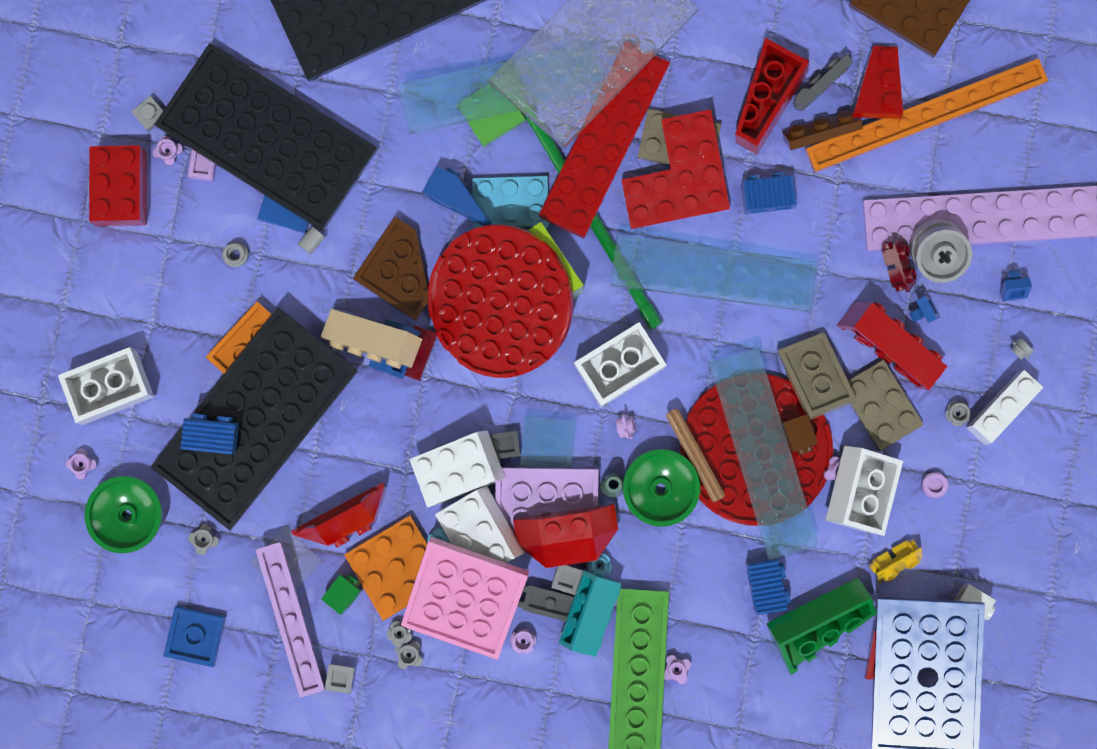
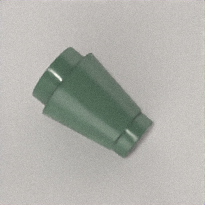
(606, 490)

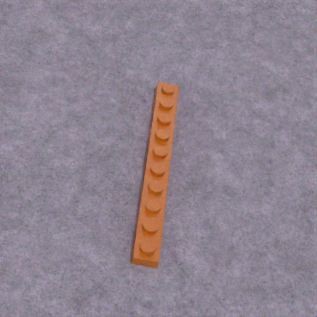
(927, 115)

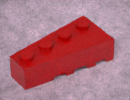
(770, 92)
(893, 343)

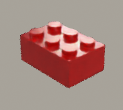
(118, 185)

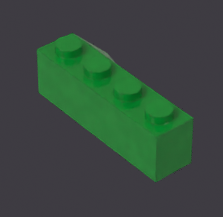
(820, 623)

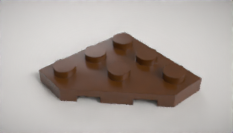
(396, 270)

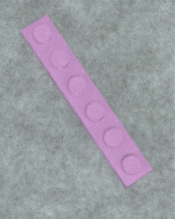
(290, 619)

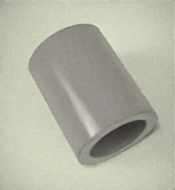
(311, 240)

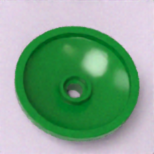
(680, 484)
(106, 514)

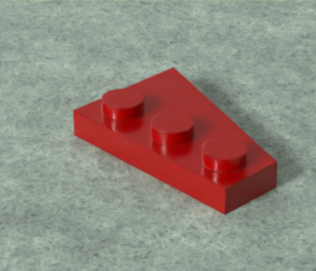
(881, 86)

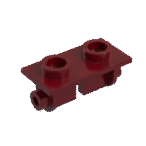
(903, 275)

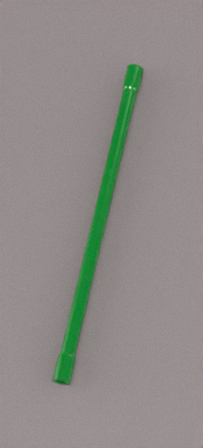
(645, 307)

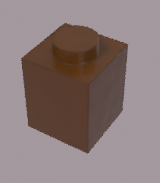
(799, 434)

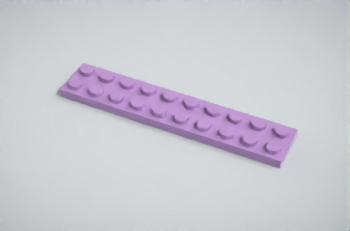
(987, 216)

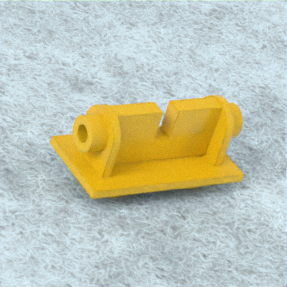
(906, 557)

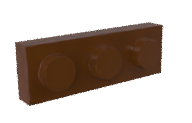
(821, 130)

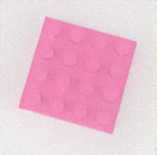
(464, 598)

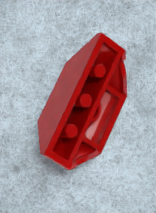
(345, 519)
(567, 535)

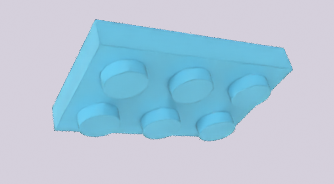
(512, 199)

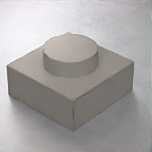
(147, 113)
(567, 579)
(340, 678)

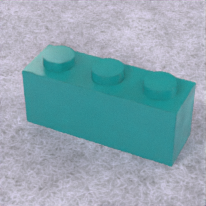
(590, 613)

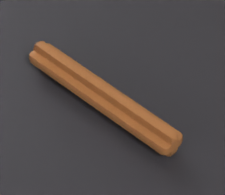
(695, 455)

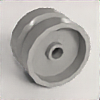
(940, 250)

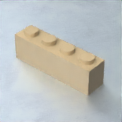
(371, 338)

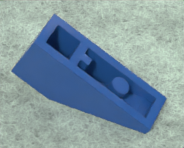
(452, 193)

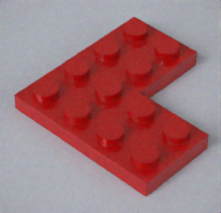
(691, 186)

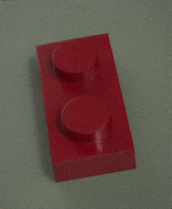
(423, 354)

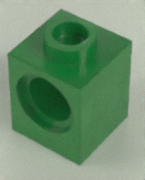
(342, 593)

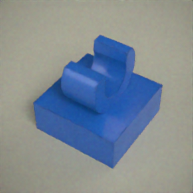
(1015, 287)
(926, 309)

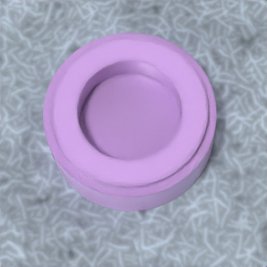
(934, 485)

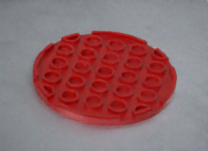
(500, 301)
(713, 437)

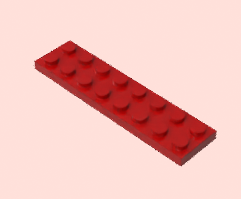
(600, 152)

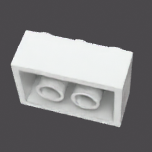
(620, 365)
(106, 386)
(457, 468)
(864, 490)
(480, 526)

